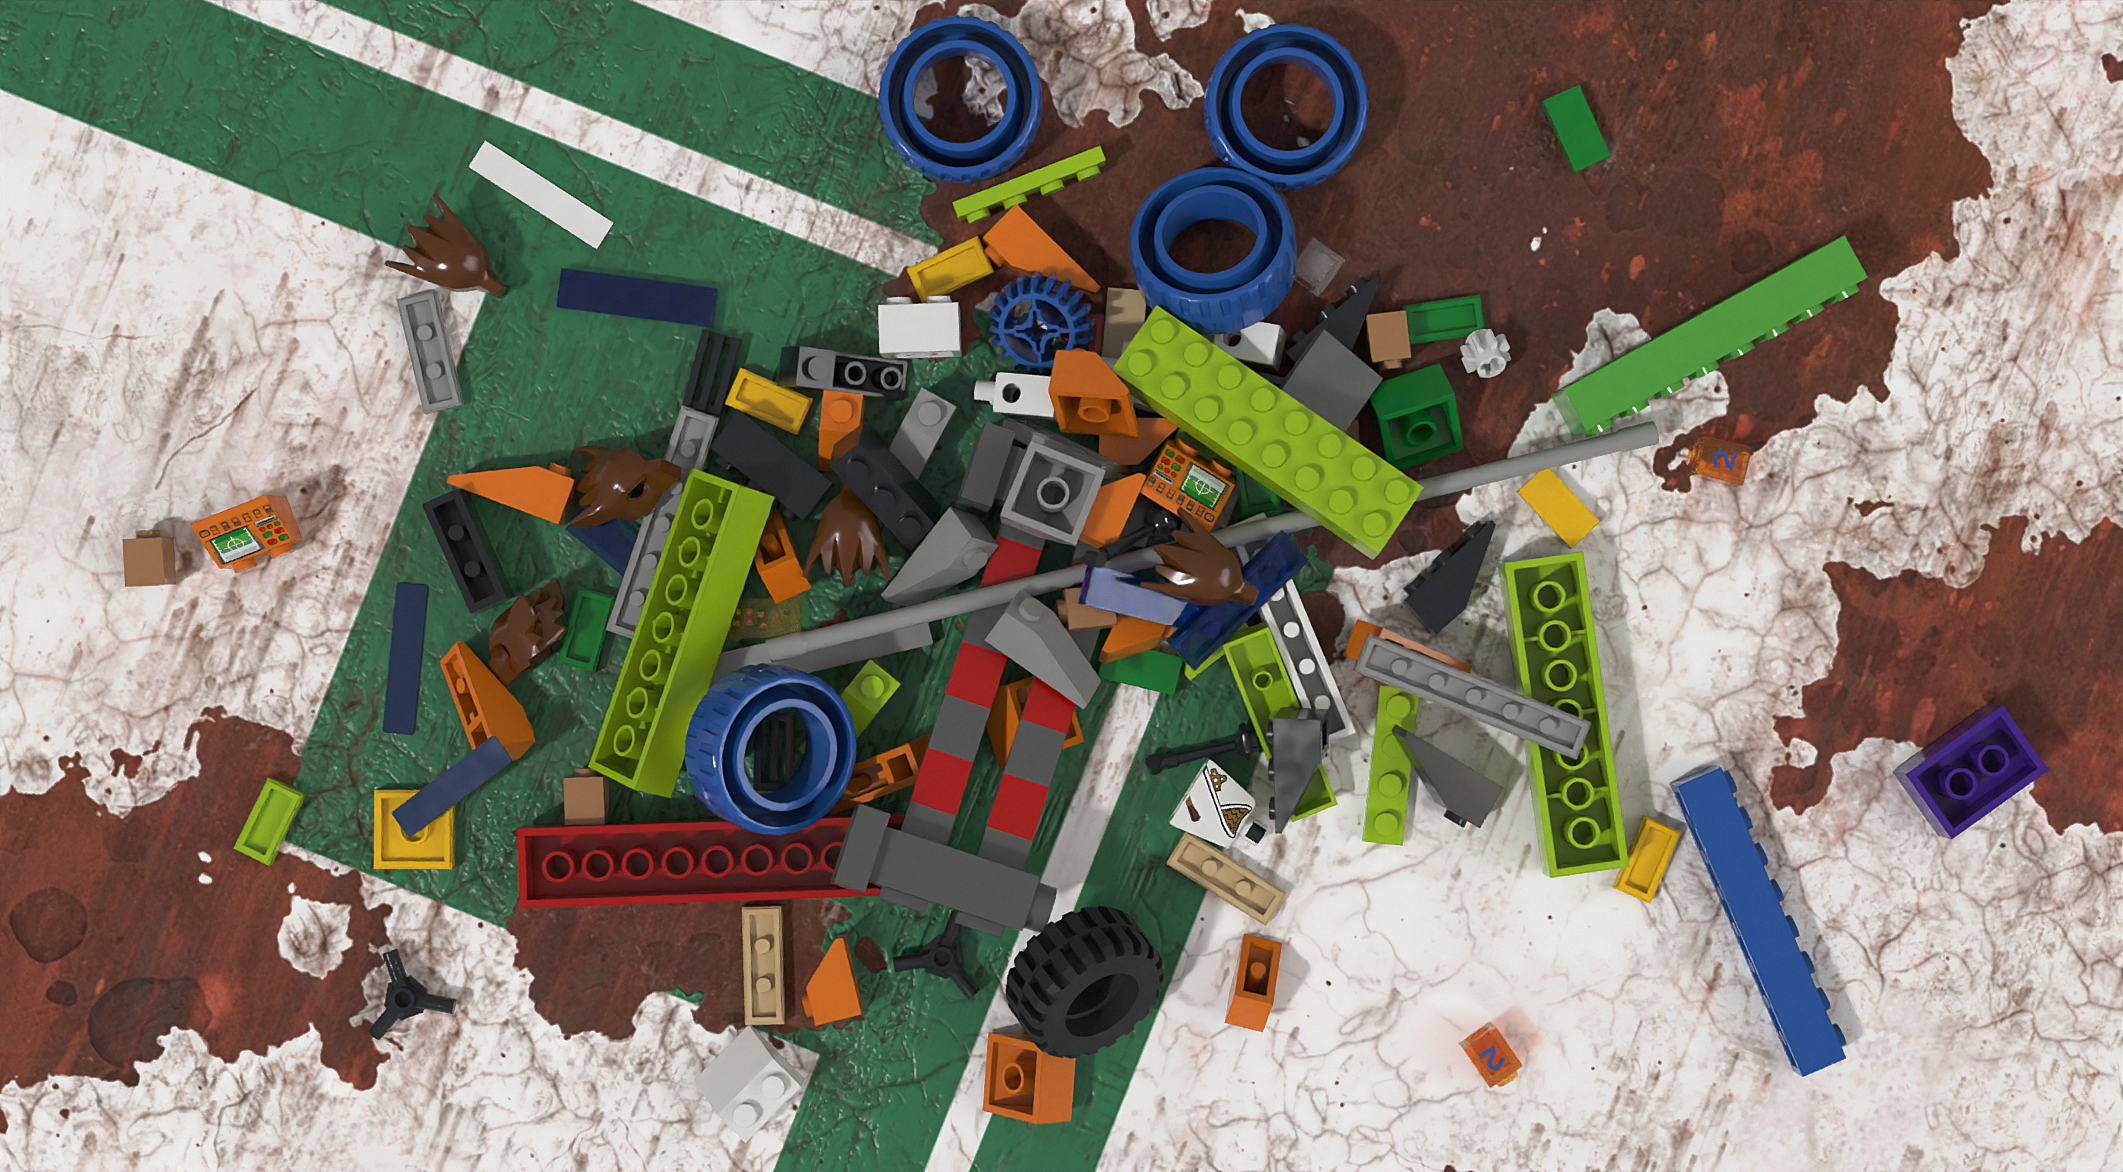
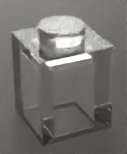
(1317, 267)

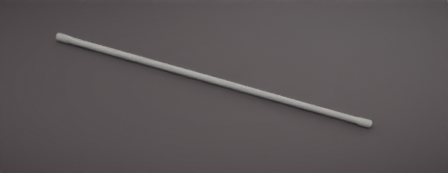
(801, 642)

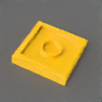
(427, 849)

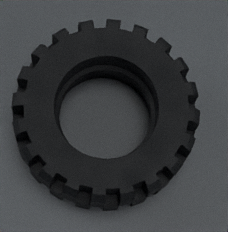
(1084, 981)

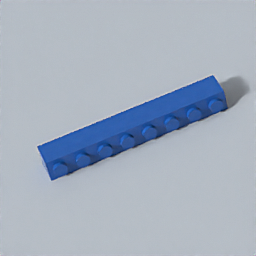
(1758, 920)

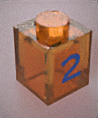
(1718, 461)
(1491, 1055)

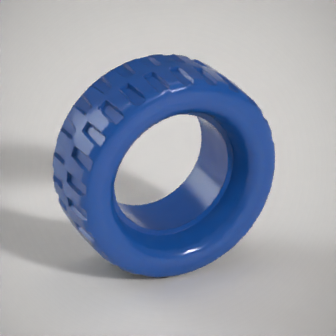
(1296, 46)
(960, 161)
(1224, 299)
(721, 732)

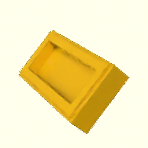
(950, 270)
(768, 401)
(1558, 507)
(1647, 859)

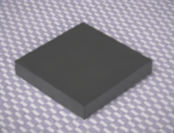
(1330, 381)

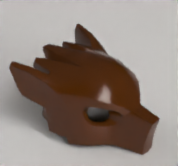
(449, 256)
(612, 477)
(847, 538)
(1200, 568)
(526, 632)

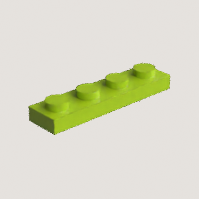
(1047, 180)
(1389, 768)

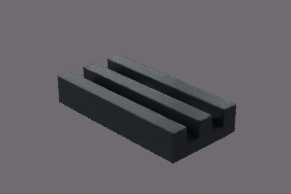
(720, 340)
(773, 784)

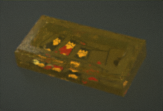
(765, 618)

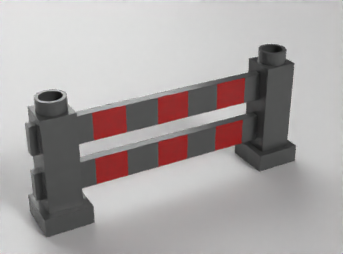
(915, 861)

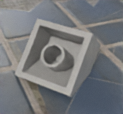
(1052, 495)

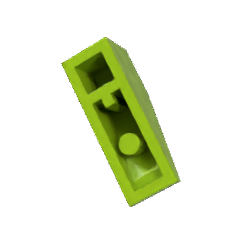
(868, 695)

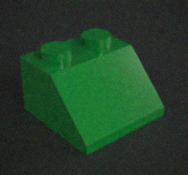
(1415, 417)

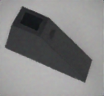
(1341, 322)
(841, 371)
(1447, 588)
(1299, 747)

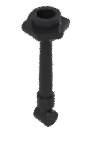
(1159, 524)
(1244, 742)

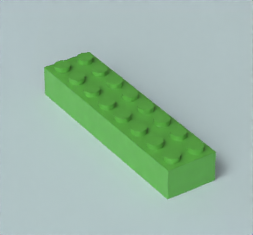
(1715, 333)

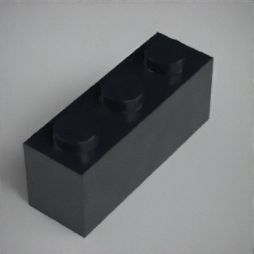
(771, 467)
(885, 485)
(468, 550)

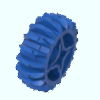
(1043, 295)

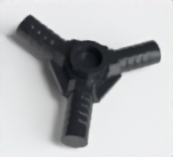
(941, 958)
(406, 997)

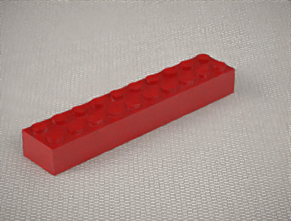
(679, 862)

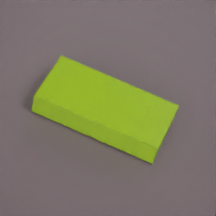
(270, 821)

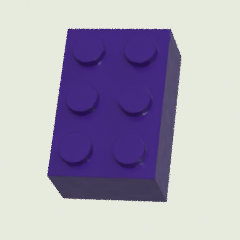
(1970, 770)

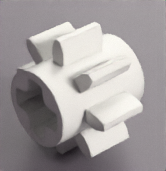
(1485, 353)

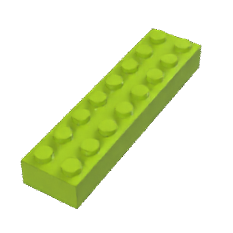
(1264, 691)

